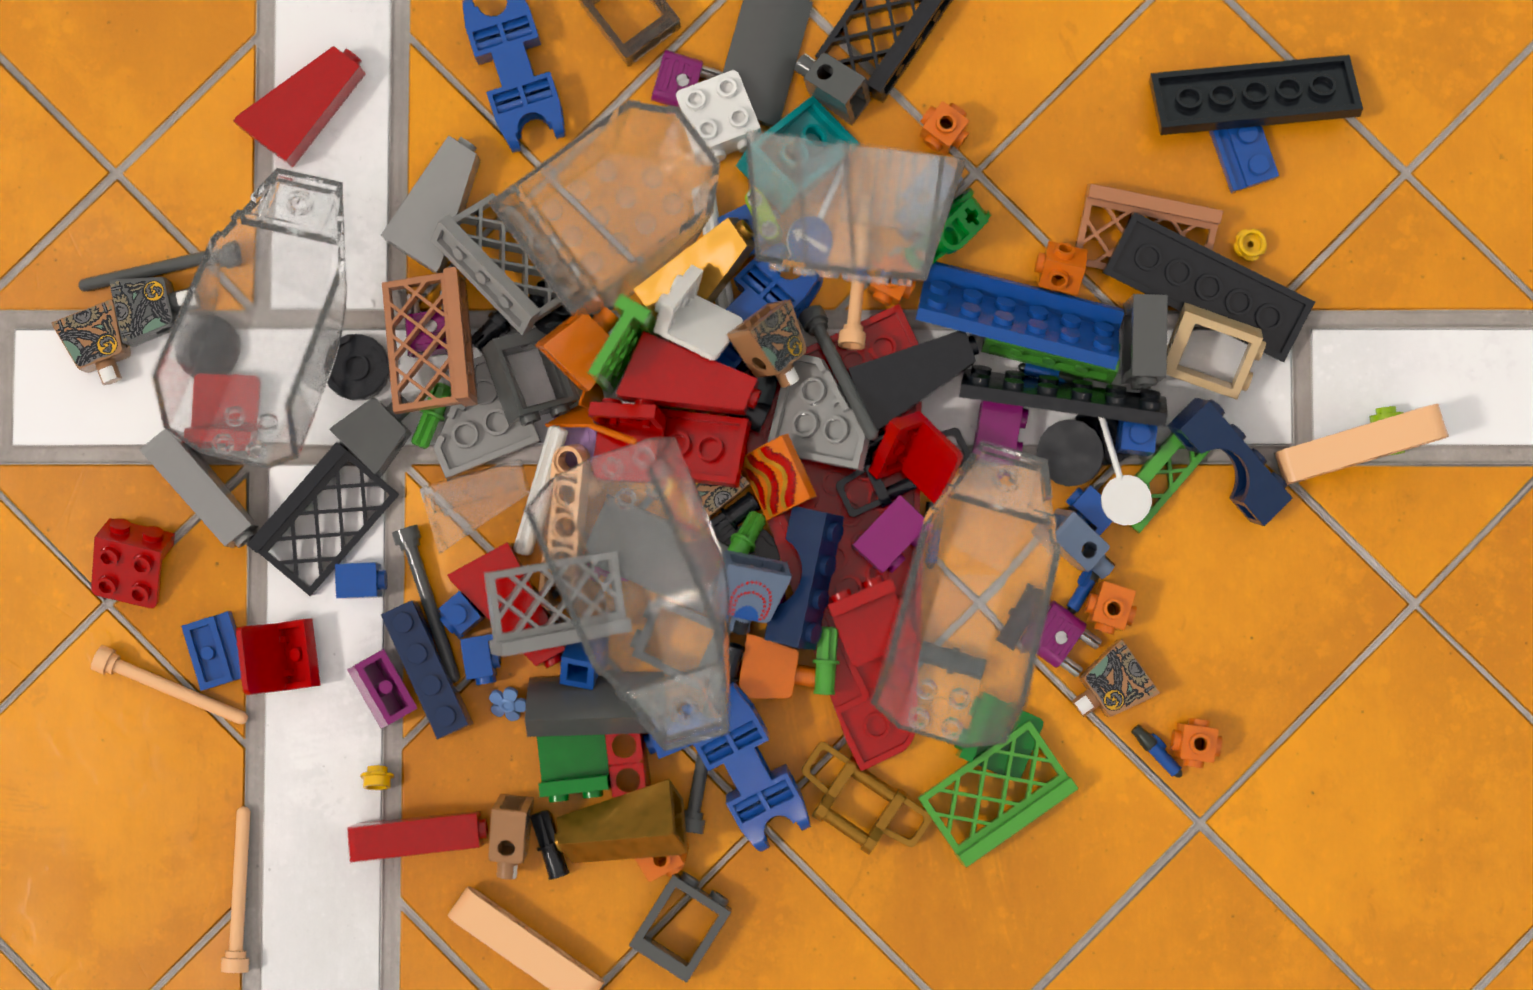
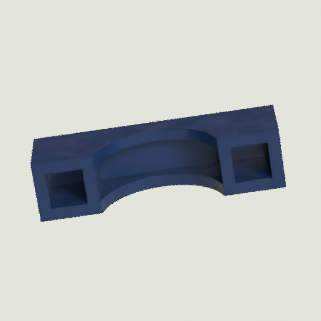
(1256, 489)
(816, 541)
(425, 669)

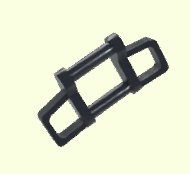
(891, 492)

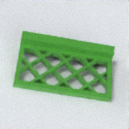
(618, 349)
(1014, 818)

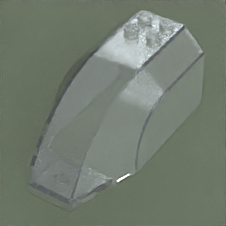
(259, 325)
(643, 585)
(973, 603)

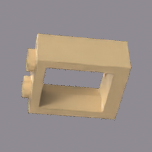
(1188, 317)

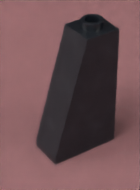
(909, 376)

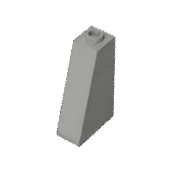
(437, 193)
(200, 488)

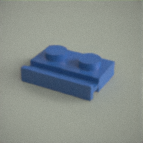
(1244, 156)
(213, 650)

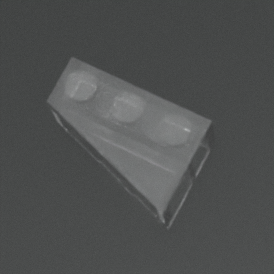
(470, 500)

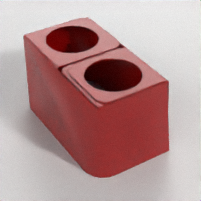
(630, 762)

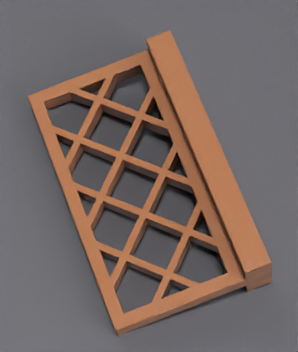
(1146, 206)
(458, 339)

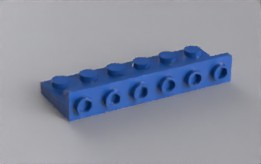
(1021, 315)

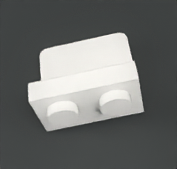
(720, 112)
(692, 319)

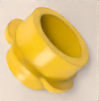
(1254, 236)
(377, 778)

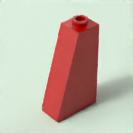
(302, 105)
(685, 380)
(471, 583)
(416, 836)

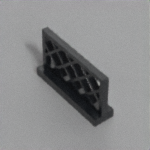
(902, 50)
(300, 500)

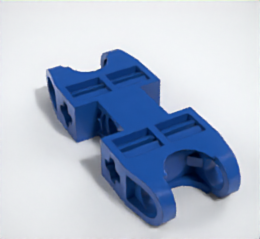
(522, 94)
(766, 287)
(759, 790)

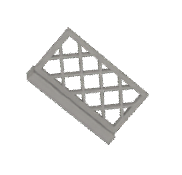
(489, 273)
(536, 636)

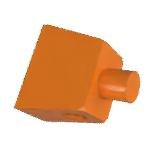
(577, 344)
(772, 670)

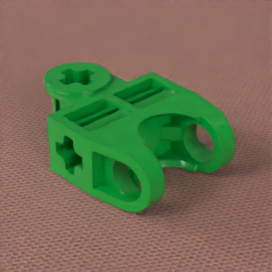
(962, 224)

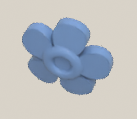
(507, 703)

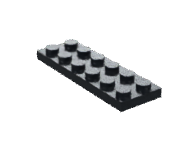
(1255, 94)
(1175, 266)
(1075, 397)

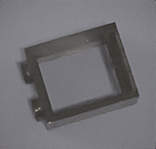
(644, 40)

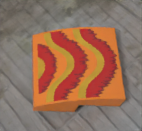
(777, 477)

